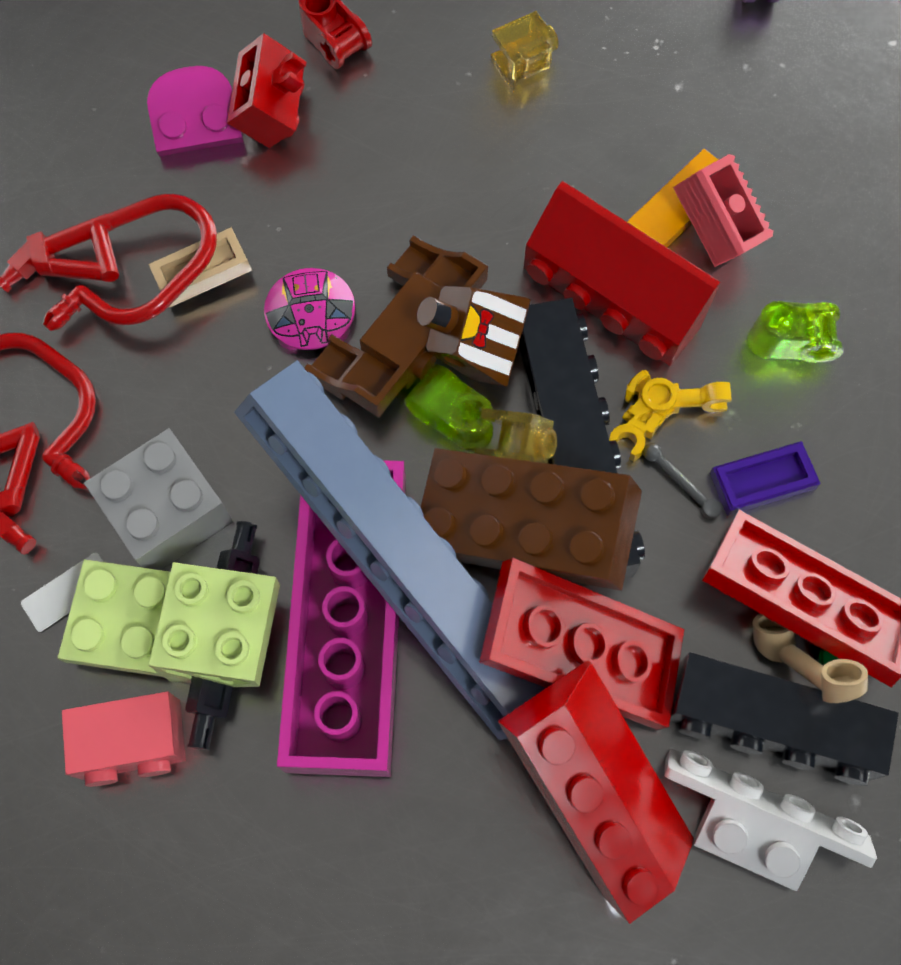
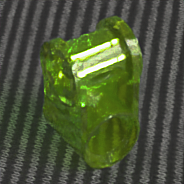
(805, 332)
(446, 404)

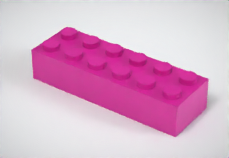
(337, 660)

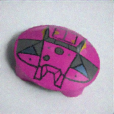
(309, 308)

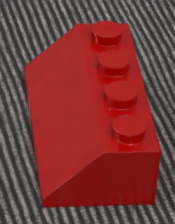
(619, 274)
(602, 790)

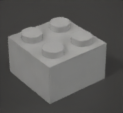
(158, 502)

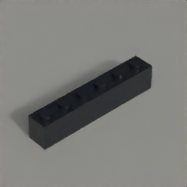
(564, 391)

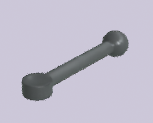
(710, 507)

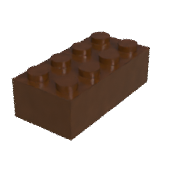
(536, 512)

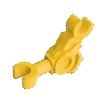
(660, 399)

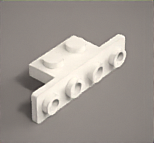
(760, 828)

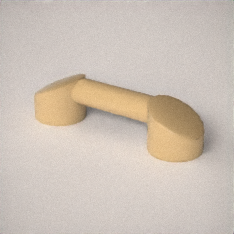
(838, 679)

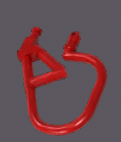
(39, 256)
(27, 437)

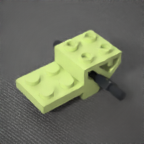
(178, 625)

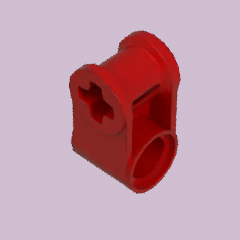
(333, 30)

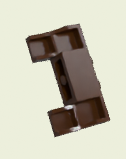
(395, 344)

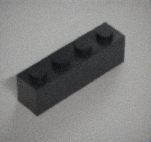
(784, 719)

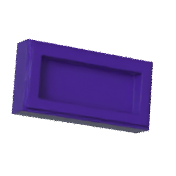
(764, 478)

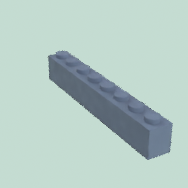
(383, 534)

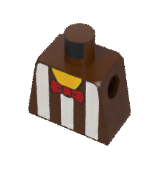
(475, 331)

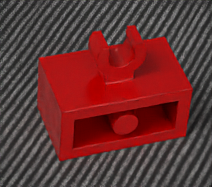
(266, 91)

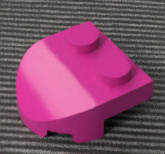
(191, 110)

